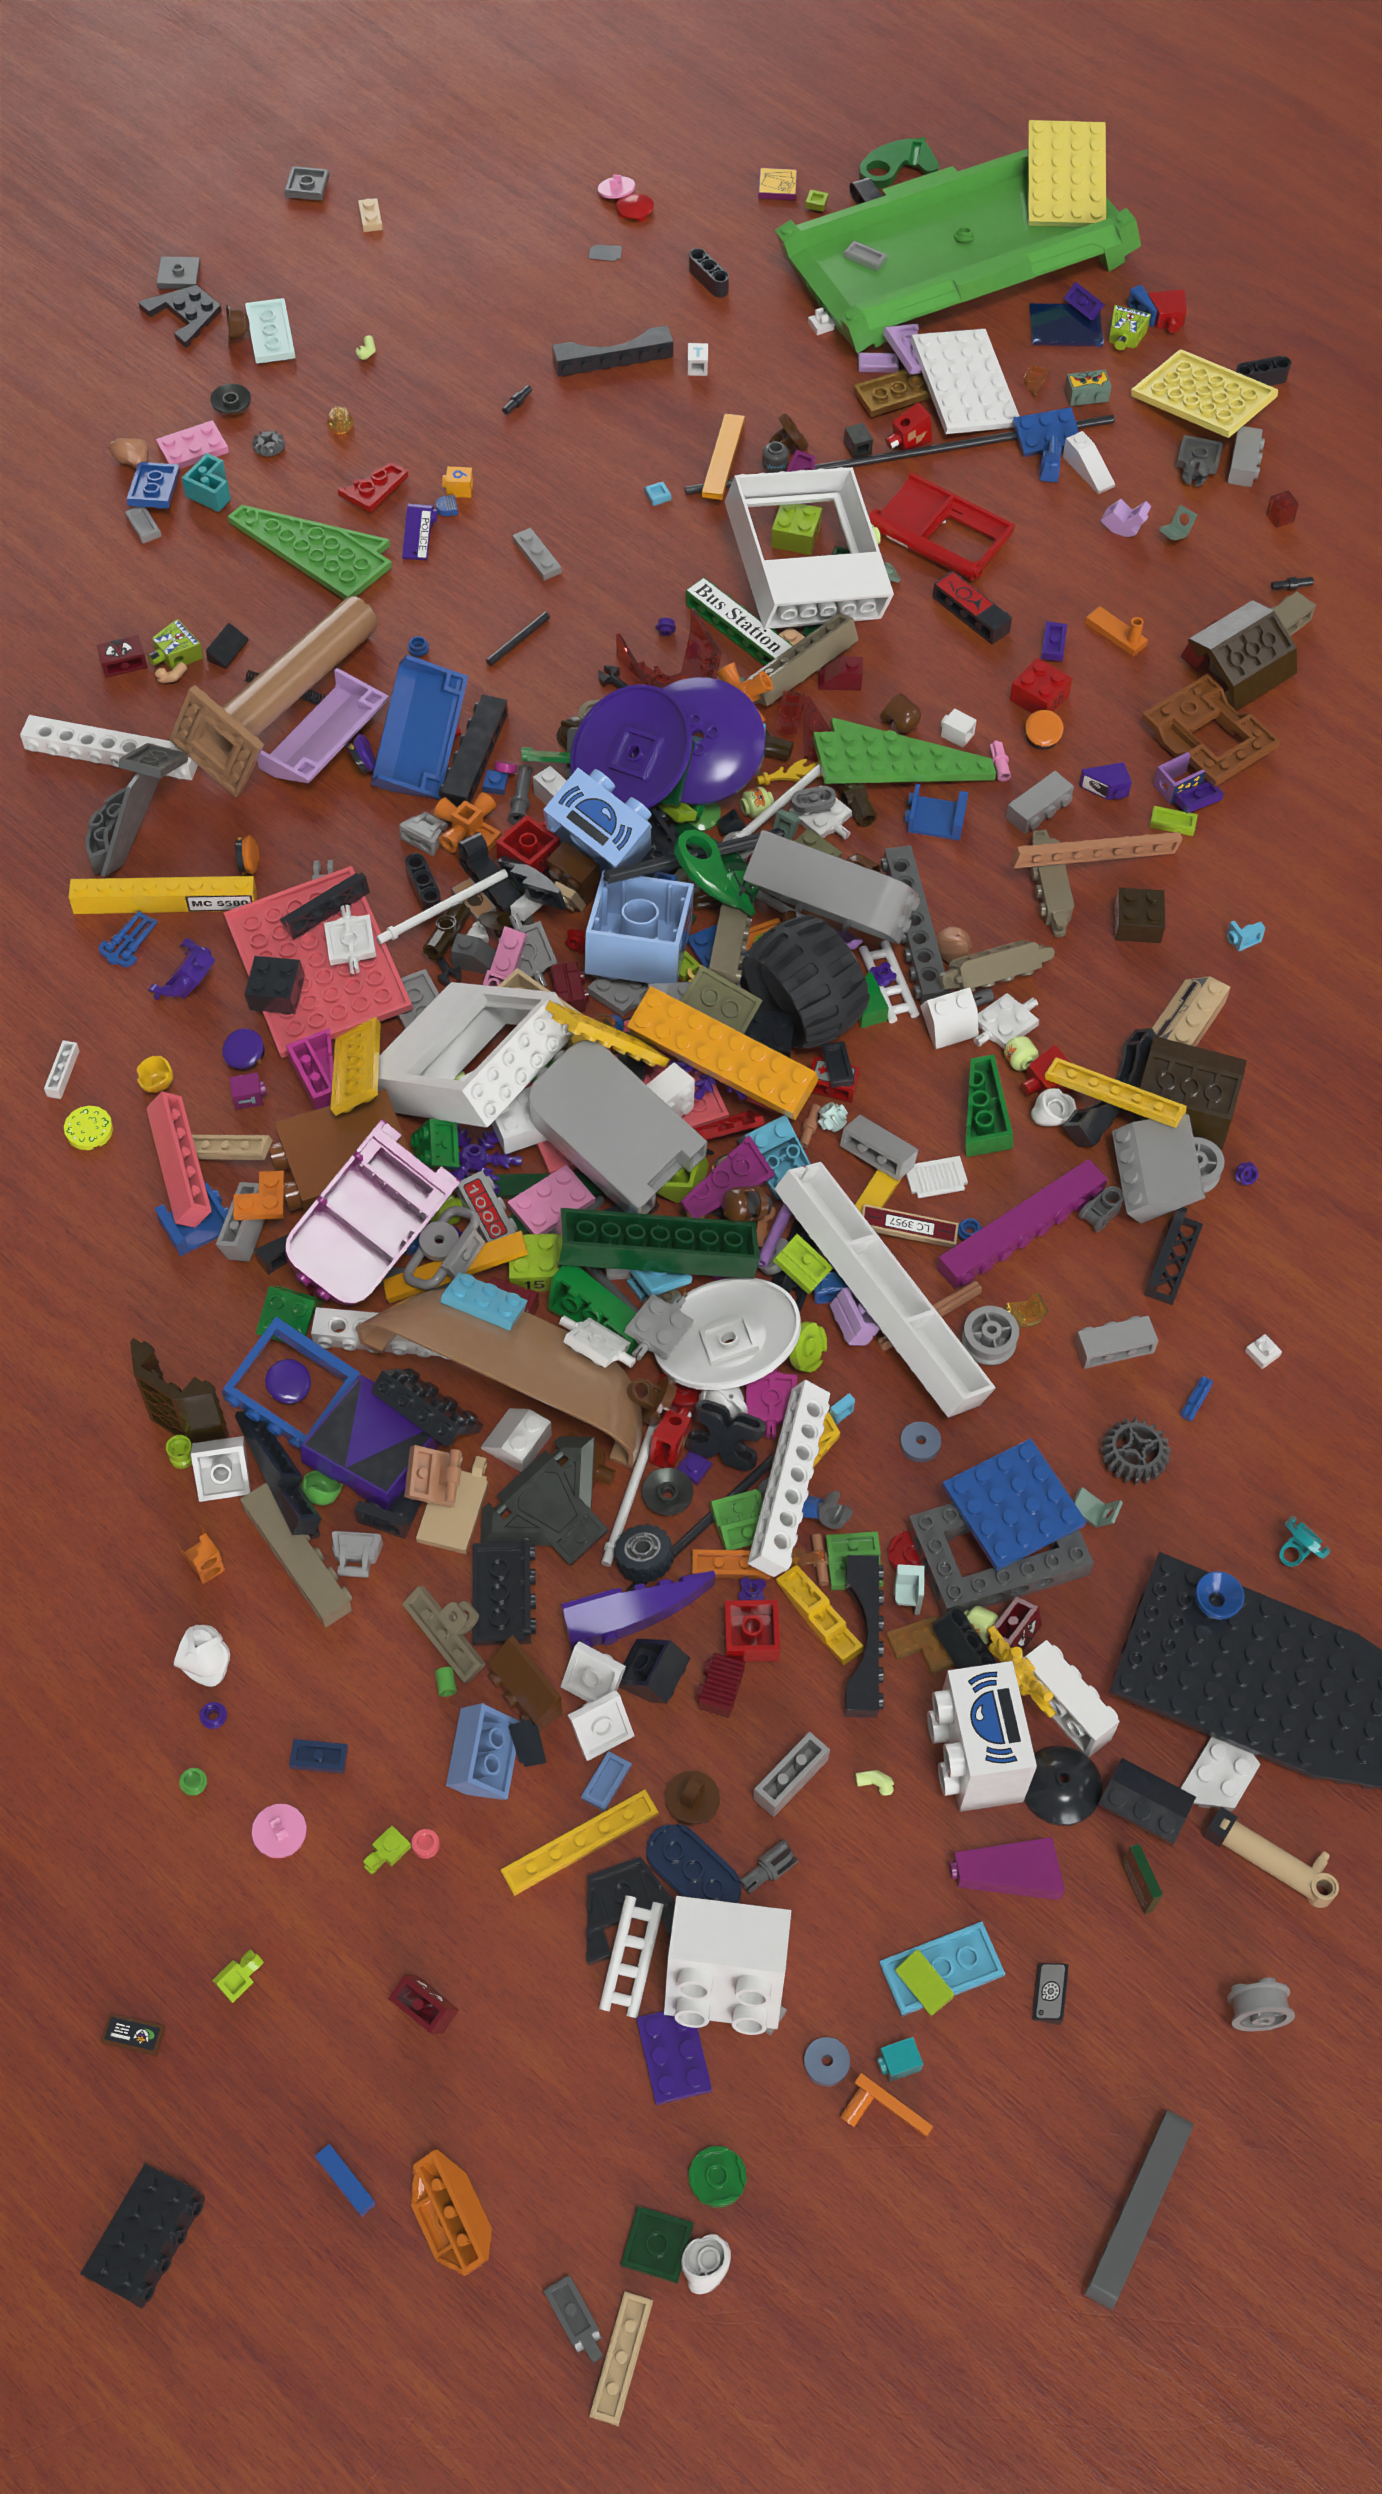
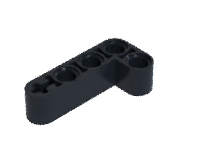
(478, 866)

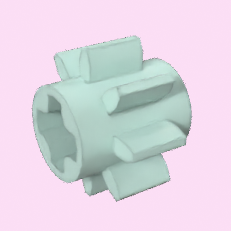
(832, 1116)

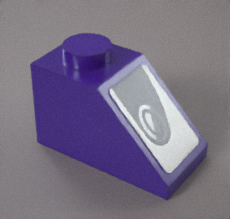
(1107, 781)

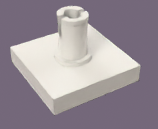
(591, 1673)
(601, 1725)

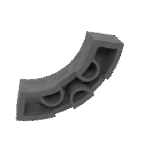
(101, 830)

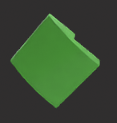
(737, 1518)
(840, 1546)

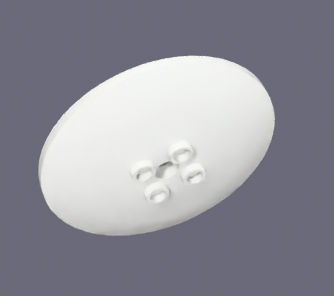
(751, 1312)

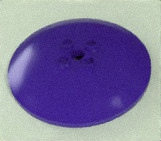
(632, 720)
(731, 739)

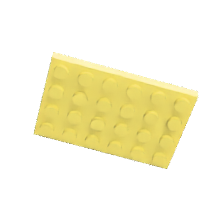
(1066, 173)
(1204, 393)

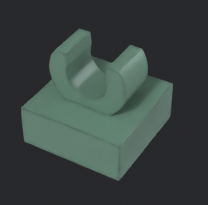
(788, 822)

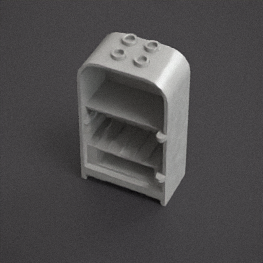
(832, 887)
(612, 1125)

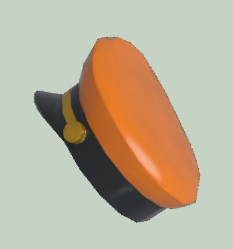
(1044, 729)
(247, 855)

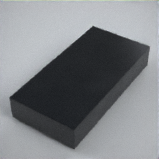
(837, 1064)

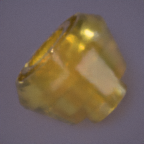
(340, 420)

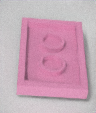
(192, 444)
(541, 1204)

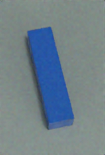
(345, 2180)

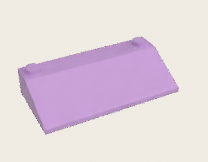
(324, 730)

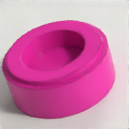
(506, 767)

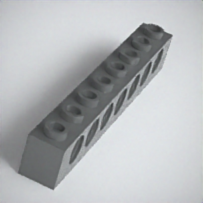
(920, 939)

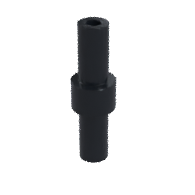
(517, 399)
(1292, 583)

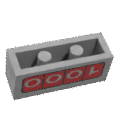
(478, 1194)

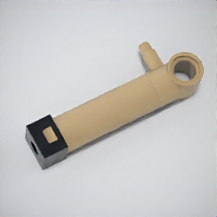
(1273, 1859)

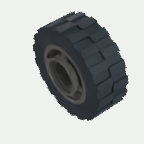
(644, 1553)

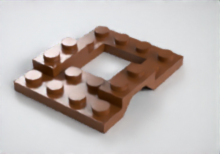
(1193, 708)

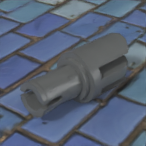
(770, 1866)

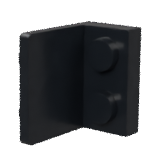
(394, 1521)

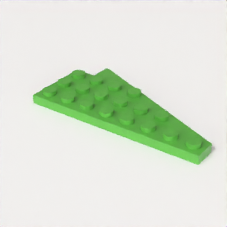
(328, 554)
(877, 756)

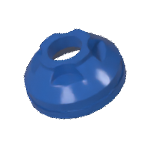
(1226, 1587)

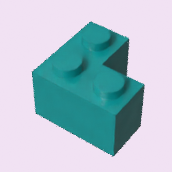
(207, 483)

